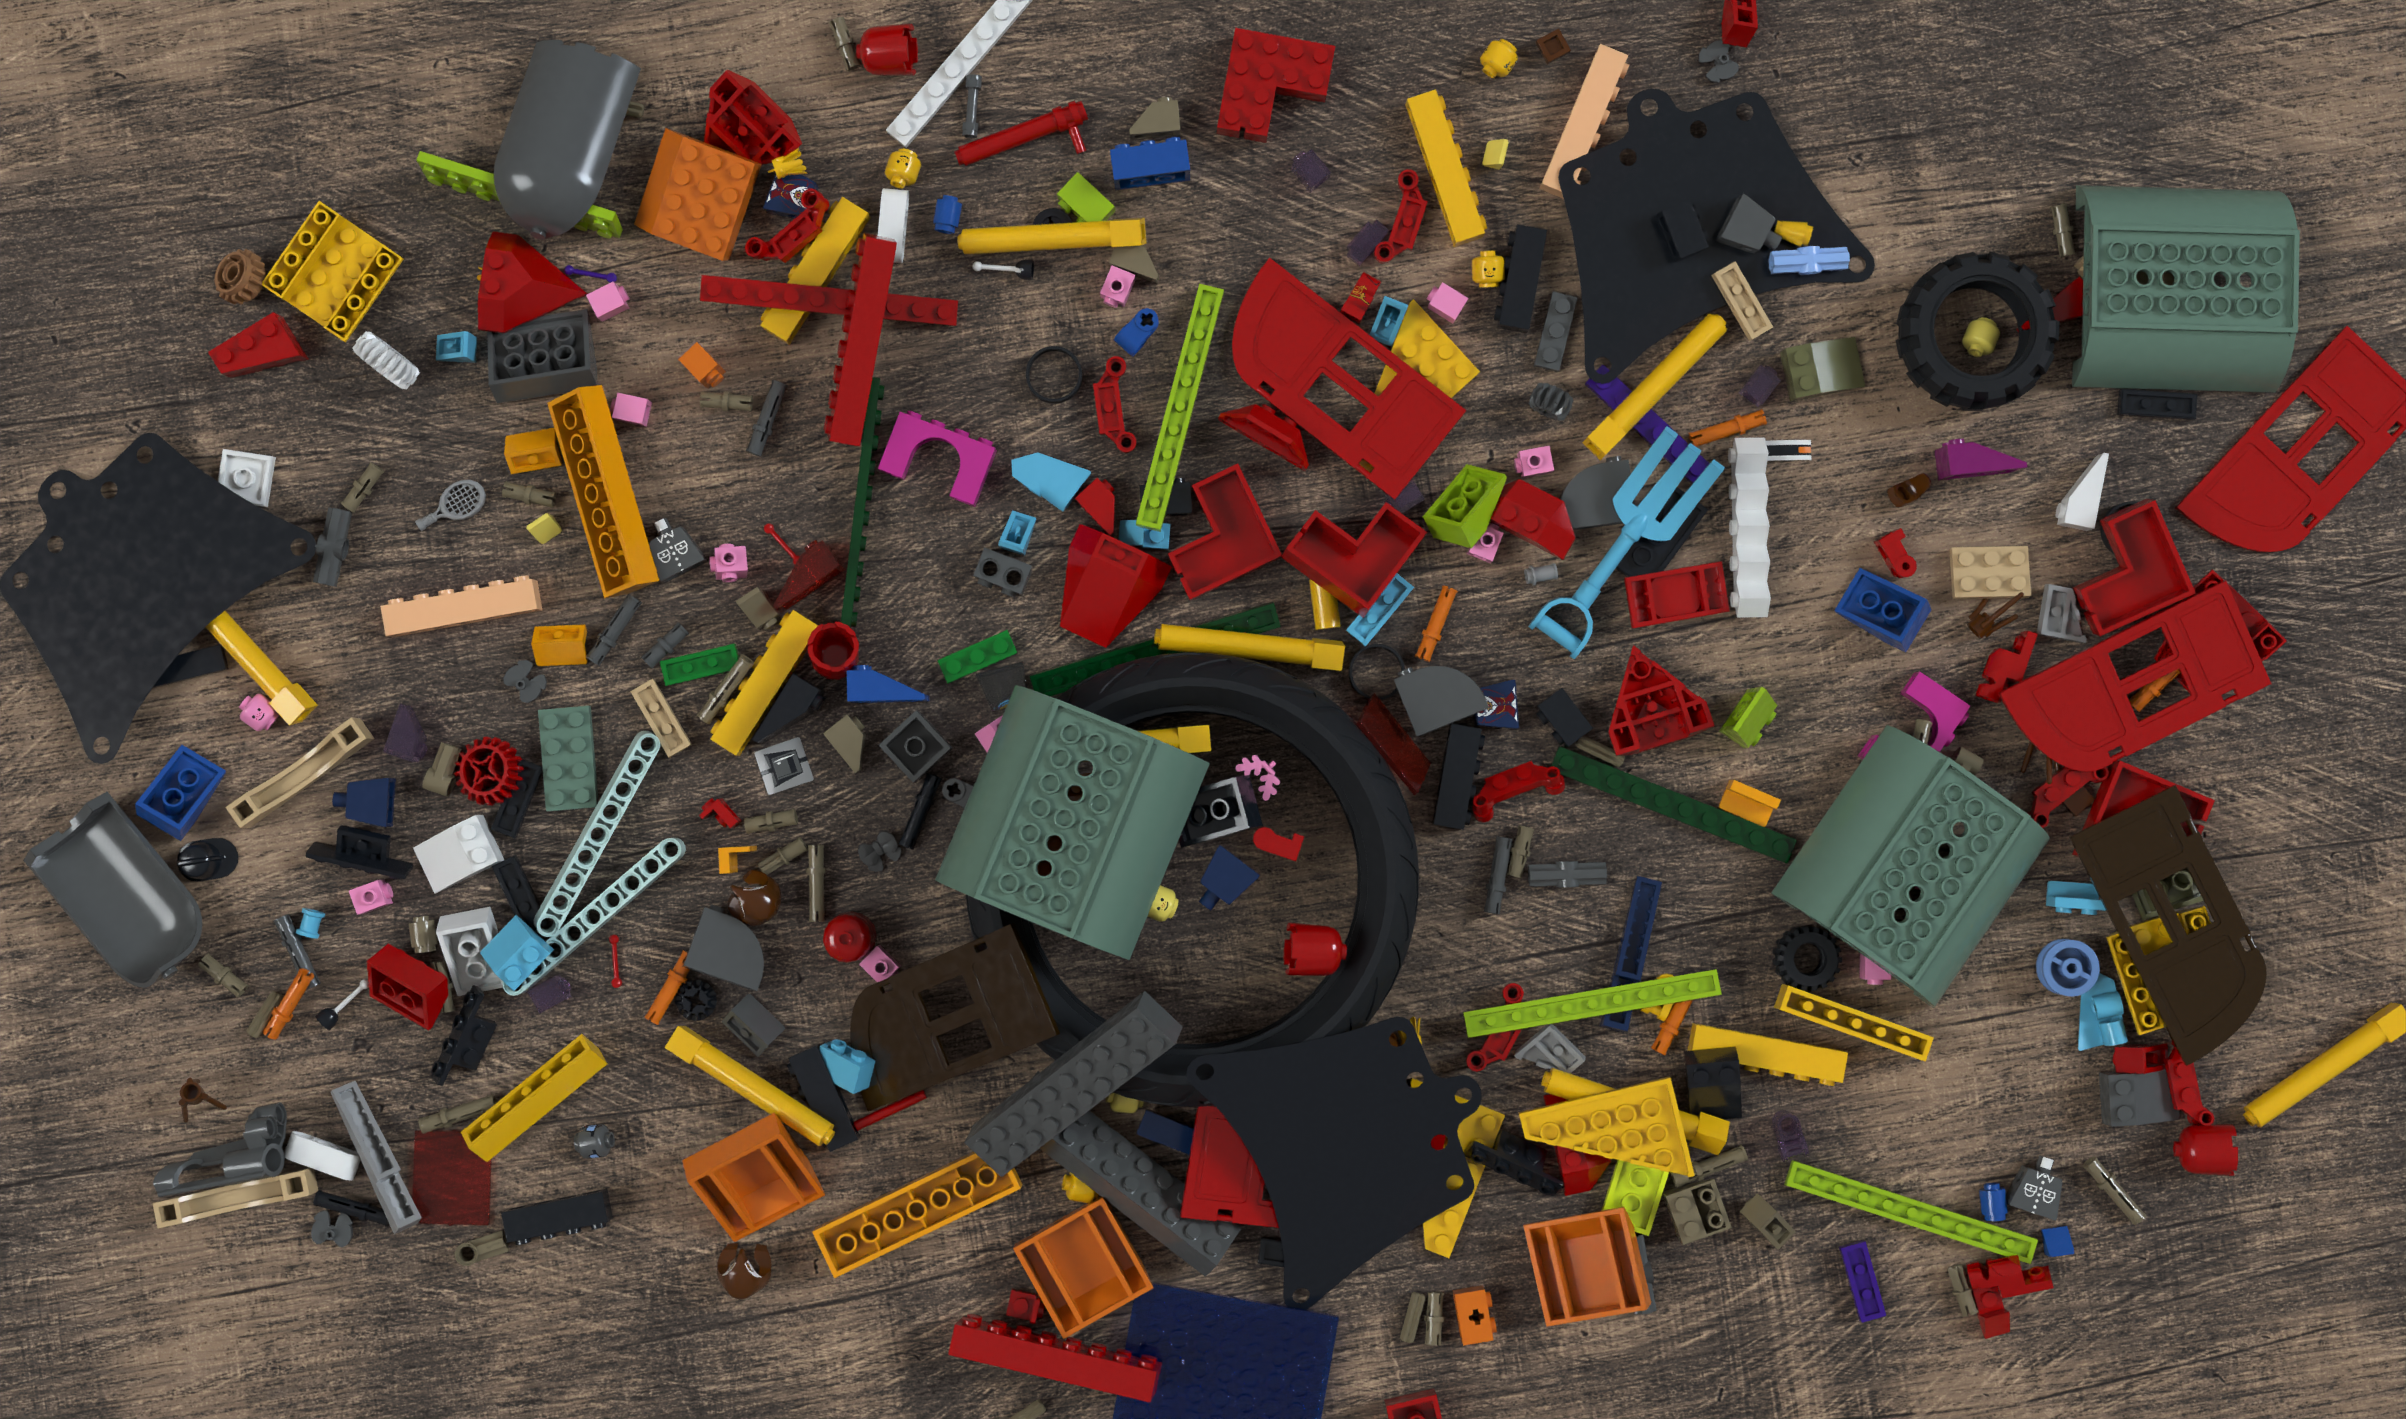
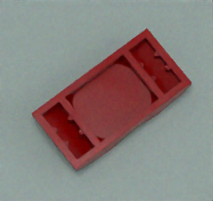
(1676, 594)

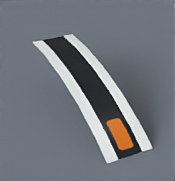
(1789, 450)

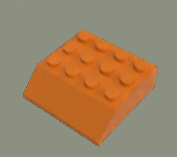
(697, 195)
(753, 1177)
(1083, 1266)
(1587, 1266)

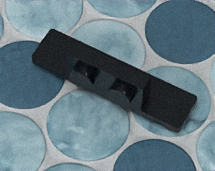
(361, 851)
(467, 1039)
(1517, 1160)

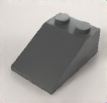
(2135, 1098)

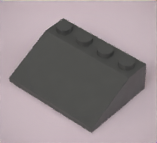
(542, 357)

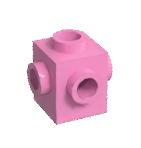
(729, 562)

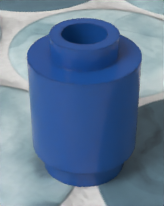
(947, 214)
(1993, 1202)

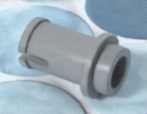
(1541, 573)

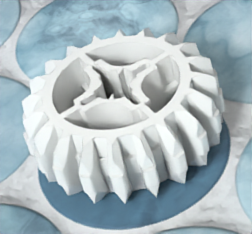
(386, 360)

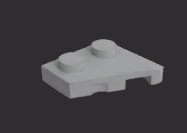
(2059, 615)
(1551, 1050)

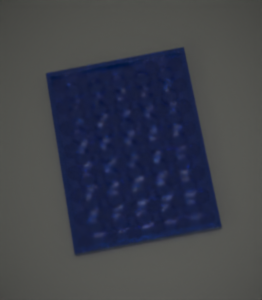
(1229, 1357)

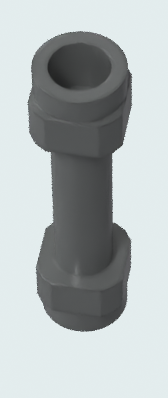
(973, 85)

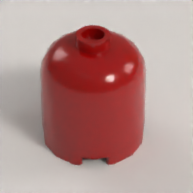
(888, 50)
(833, 650)
(849, 937)
(1313, 950)
(2207, 1149)

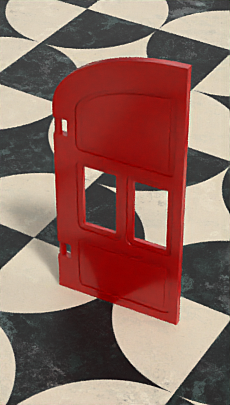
(1292, 336)
(2260, 493)
(2083, 709)
(1226, 1176)

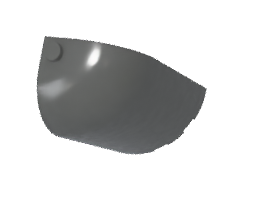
(562, 135)
(119, 893)

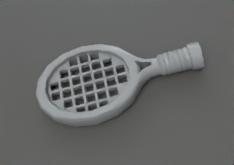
(432, 517)

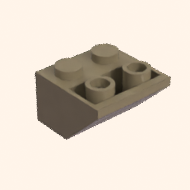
(1696, 1210)

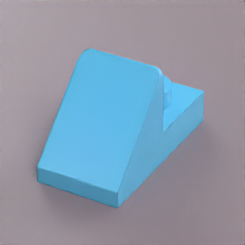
(1143, 537)

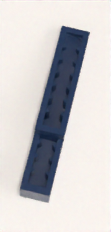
(1633, 945)
(1166, 1131)

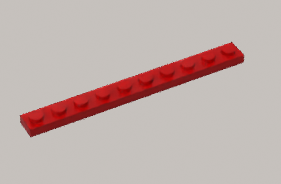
(821, 300)

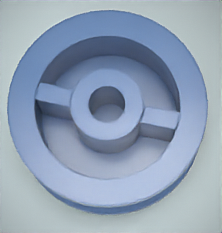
(2067, 967)

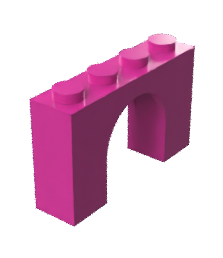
(912, 432)
(1942, 707)

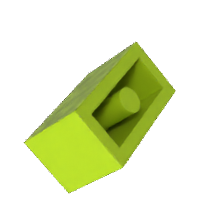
(1084, 200)

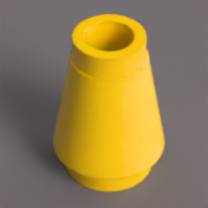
(1794, 232)

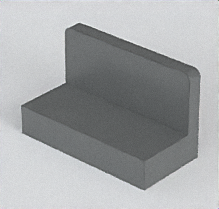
(753, 1024)

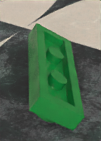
(977, 656)
(699, 664)

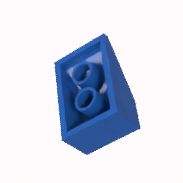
(1884, 609)
(871, 687)
(179, 792)

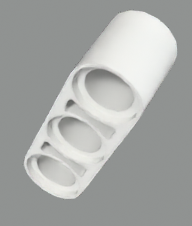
(894, 218)
(322, 1155)

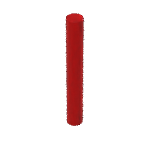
(890, 1110)

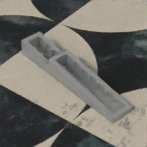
(376, 1157)

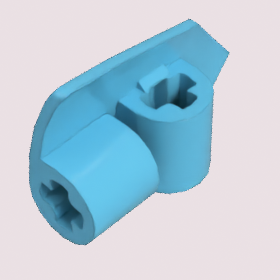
(1049, 478)
(2101, 1016)

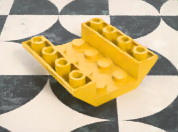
(332, 271)
(2150, 936)

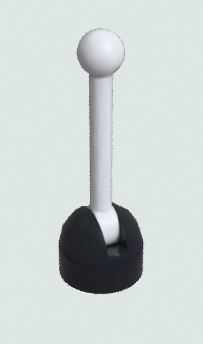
(1024, 269)
(328, 1017)

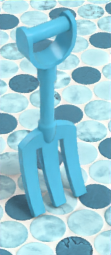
(1638, 522)

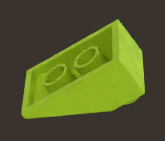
(1465, 506)
(1749, 717)

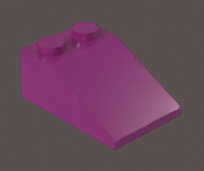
(1971, 459)

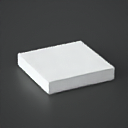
(247, 475)

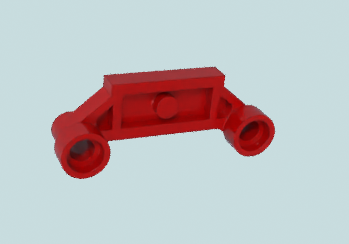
(1407, 219)
(795, 234)
(1109, 406)
(1512, 783)
(2064, 784)
(1497, 1045)
(2185, 1090)

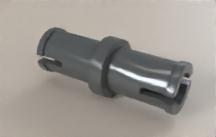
(665, 645)

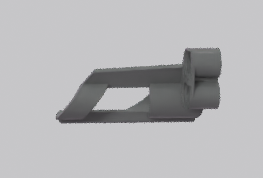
(243, 1161)

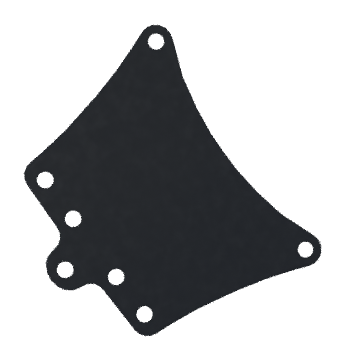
(1625, 267)
(138, 578)
(1344, 1143)

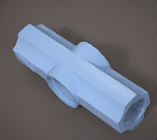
(1809, 260)

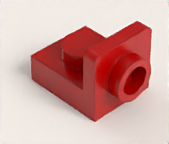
(725, 814)
(1025, 1305)

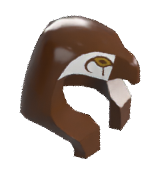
(755, 904)
(741, 1279)

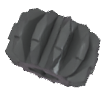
(1550, 401)

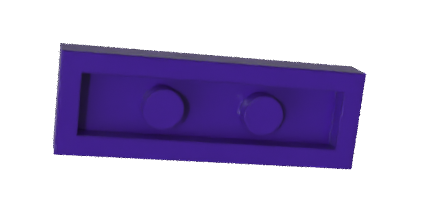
(1862, 1281)

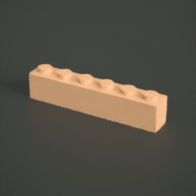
(1587, 114)
(461, 607)

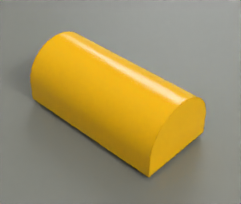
(1324, 608)

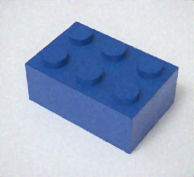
(1150, 163)

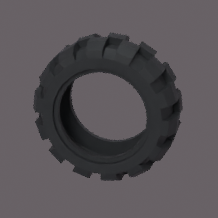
(2014, 286)

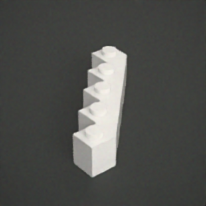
(1749, 527)

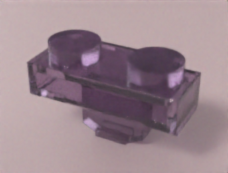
(1366, 241)

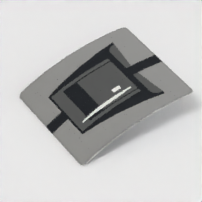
(784, 766)

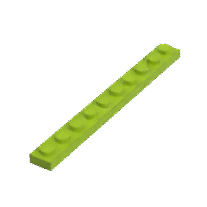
(1179, 408)
(1592, 1003)
(1910, 1211)

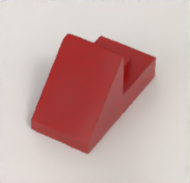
(1991, 1312)

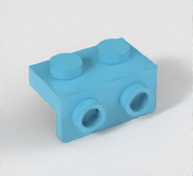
(2073, 895)

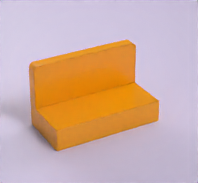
(532, 451)
(559, 645)
(1748, 803)
(728, 858)

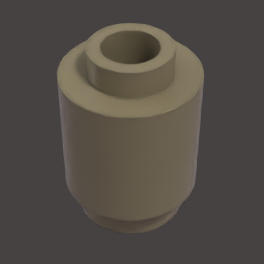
(423, 934)

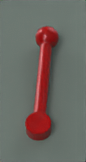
(769, 529)
(616, 982)

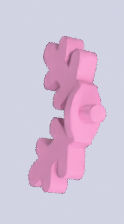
(1268, 788)

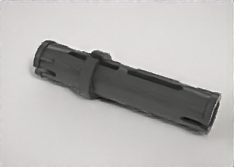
(766, 418)
(613, 630)
(1498, 875)
(295, 947)

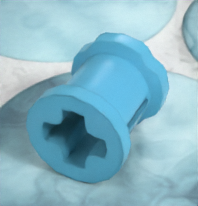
(310, 923)

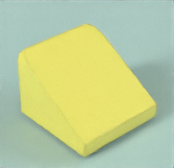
(1495, 153)
(544, 528)

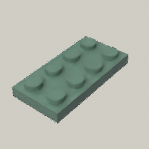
(568, 758)

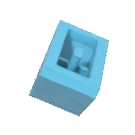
(1388, 321)
(456, 347)
(1017, 533)

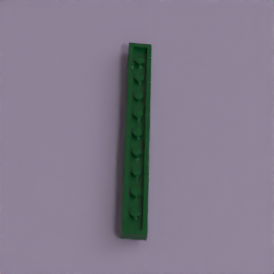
(863, 494)
(1063, 677)
(1673, 805)

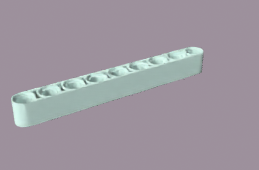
(596, 846)
(604, 908)

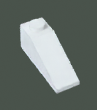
(2082, 501)

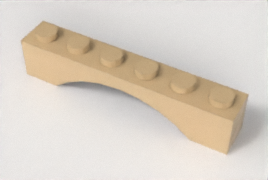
(282, 787)
(235, 1197)

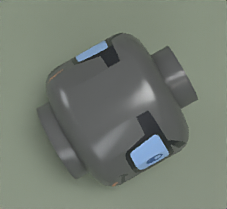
(594, 1141)

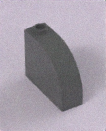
(1591, 494)
(1438, 697)
(725, 950)

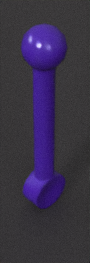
(611, 277)

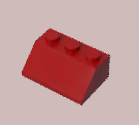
(407, 985)

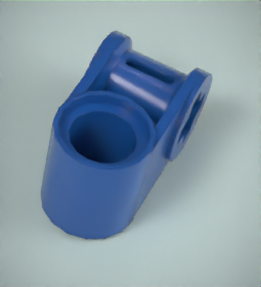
(1134, 335)

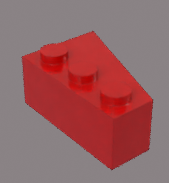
(258, 348)

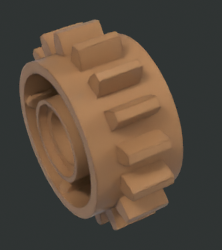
(240, 276)

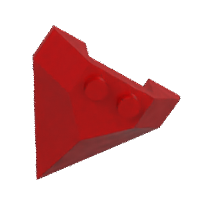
(748, 121)
(519, 285)
(1654, 709)

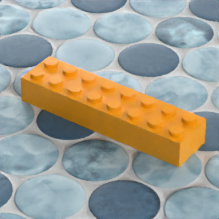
(603, 491)
(911, 1212)

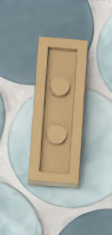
(1742, 301)
(661, 718)

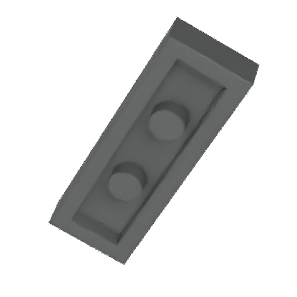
(1555, 331)

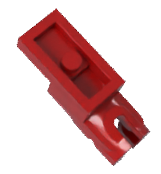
(2006, 666)
(2008, 1275)

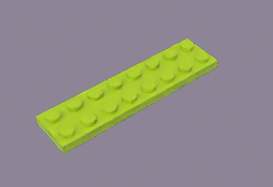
(466, 178)

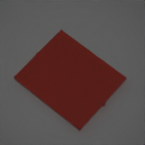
(1393, 744)
(450, 1180)

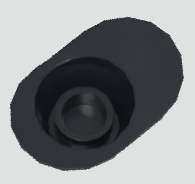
(207, 859)

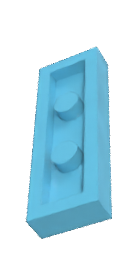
(1366, 628)

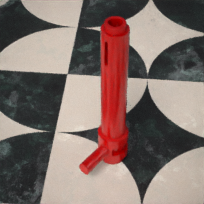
(1058, 120)

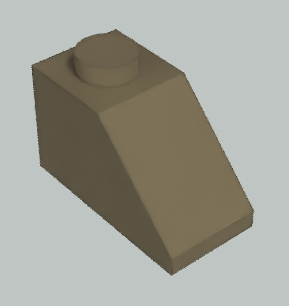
(1157, 121)
(1135, 261)
(759, 609)
(848, 741)
(1767, 1221)

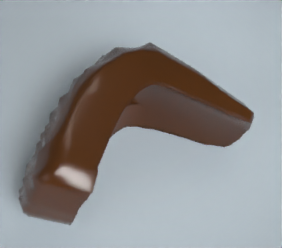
(1909, 490)

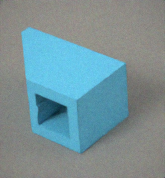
(847, 1067)

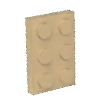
(1989, 572)

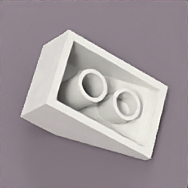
(458, 853)
(461, 941)

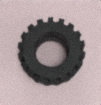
(1828, 958)

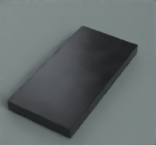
(1653, 555)

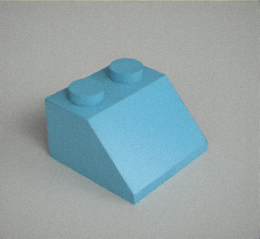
(515, 952)

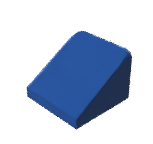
(2057, 1241)

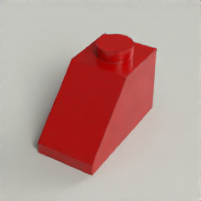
(1099, 504)
(2140, 1058)

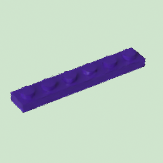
(1649, 426)

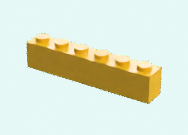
(1445, 168)
(818, 264)
(764, 684)
(1853, 1022)
(1774, 1054)
(533, 1098)

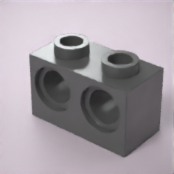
(1005, 566)

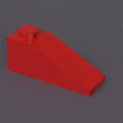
(1739, 22)
(2068, 303)

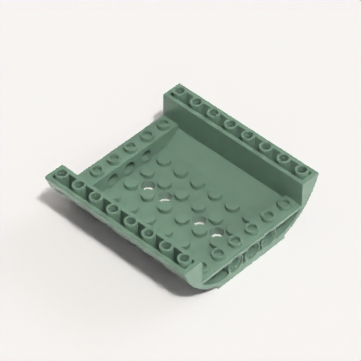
(2189, 330)
(1111, 838)
(1887, 839)

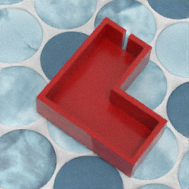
(1265, 67)
(1238, 537)
(1353, 568)
(2147, 574)
(2131, 785)

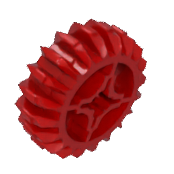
(476, 786)

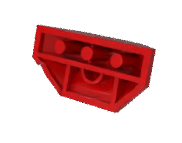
(1268, 431)
(1534, 517)
(1576, 1168)

